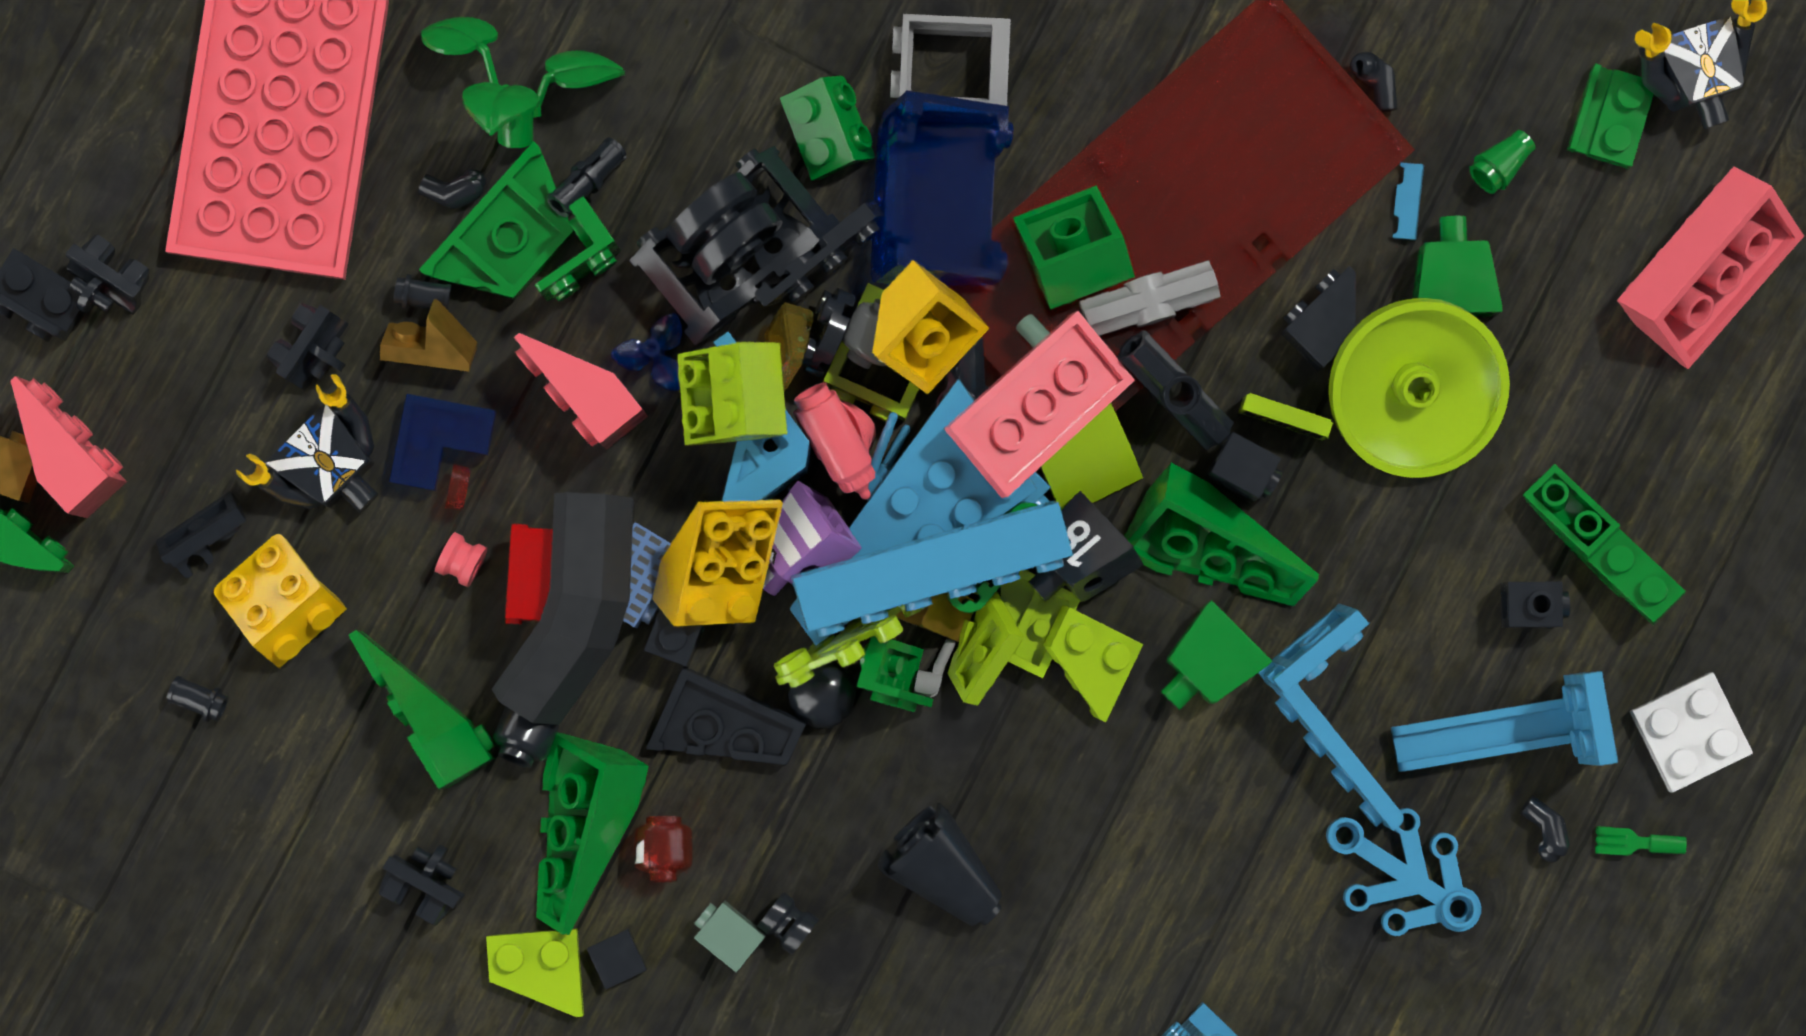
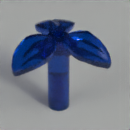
(635, 355)

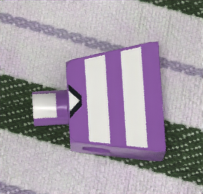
(807, 537)

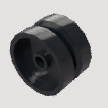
(724, 228)

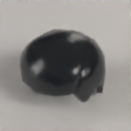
(824, 697)

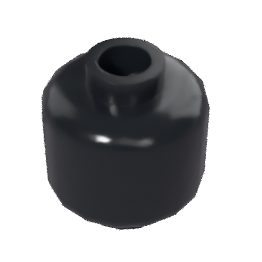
(521, 740)

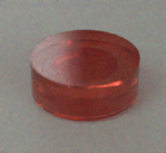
(458, 487)

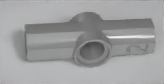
(1151, 298)

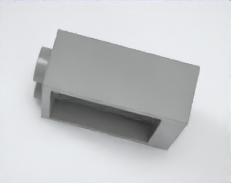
(995, 28)

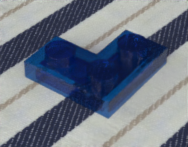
(431, 426)

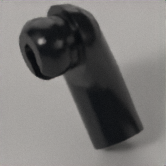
(456, 192)

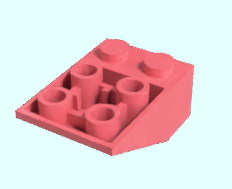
(595, 395)
(62, 456)

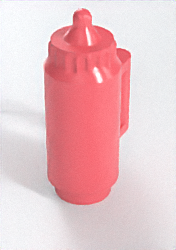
(834, 439)

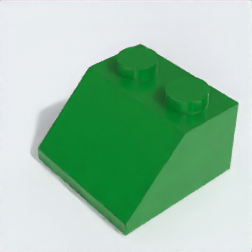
(1074, 247)

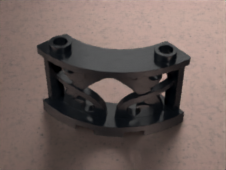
(723, 305)

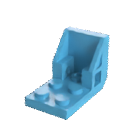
(761, 473)

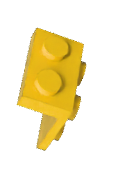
(277, 601)

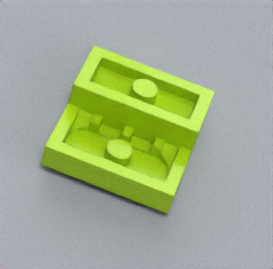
(1092, 461)

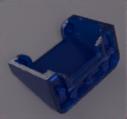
(939, 188)

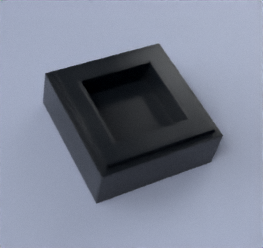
(617, 958)

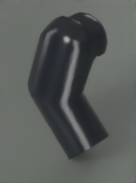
(1378, 76)
(1552, 826)

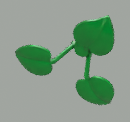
(512, 107)

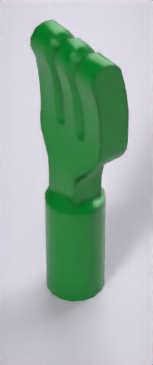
(1625, 841)

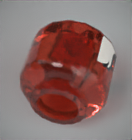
(663, 848)

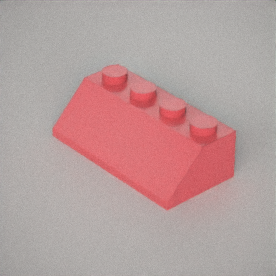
(1711, 266)

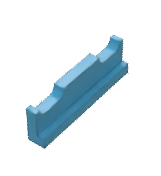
(1408, 201)

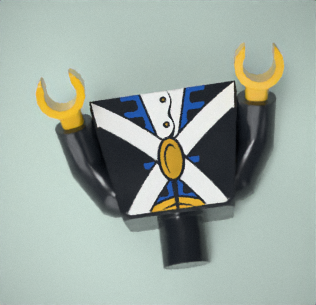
(1700, 61)
(322, 457)

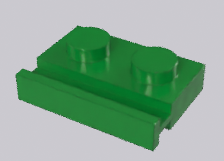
(1611, 117)

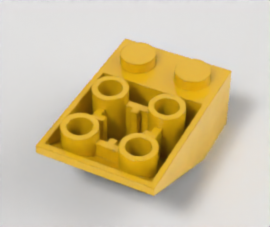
(718, 563)

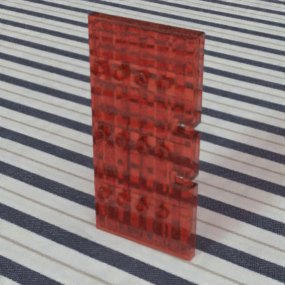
(1224, 149)

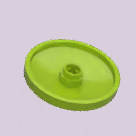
(1419, 387)

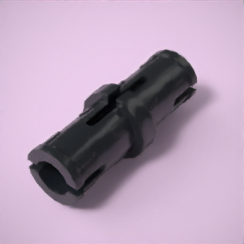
(587, 176)

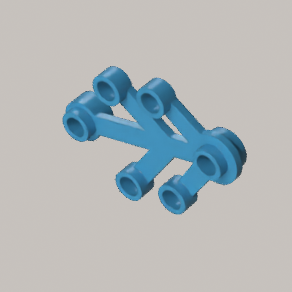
(1410, 878)

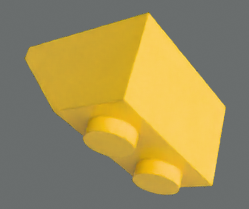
(924, 327)

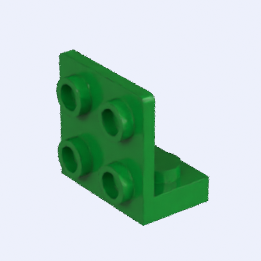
(596, 258)

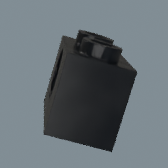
(1244, 469)

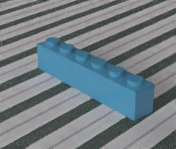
(932, 566)

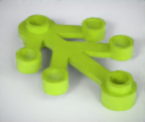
(845, 647)

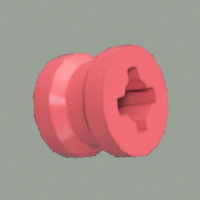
(461, 559)

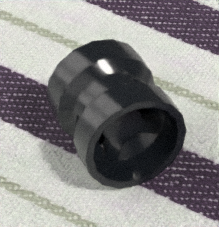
(780, 915)

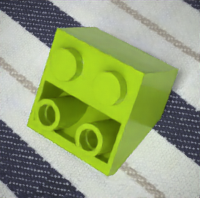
(732, 393)

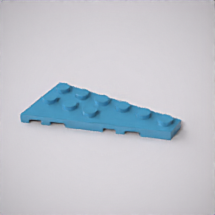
(928, 491)

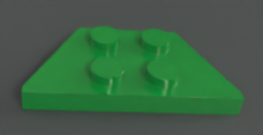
(505, 234)

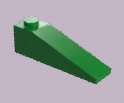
(1201, 532)
(442, 734)
(590, 807)

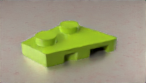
(1034, 621)
(983, 650)
(1092, 657)
(539, 967)

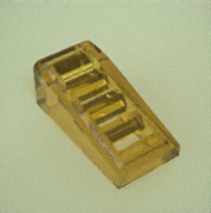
(790, 329)

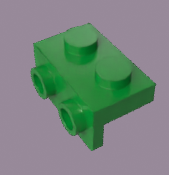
(827, 126)
(891, 672)

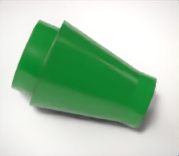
(1501, 162)

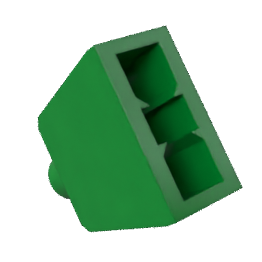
(1458, 270)
(1212, 658)

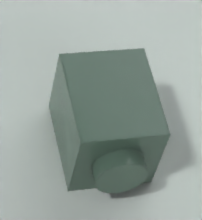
(728, 934)

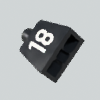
(1098, 557)

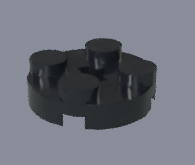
(828, 332)

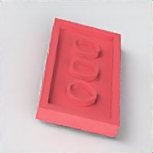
(1039, 404)

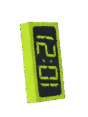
(1285, 416)

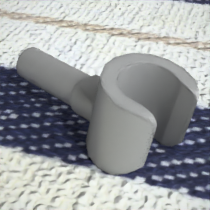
(928, 683)

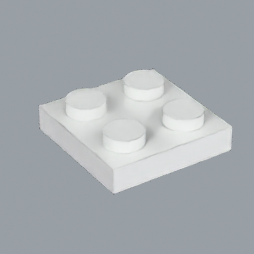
(1691, 732)

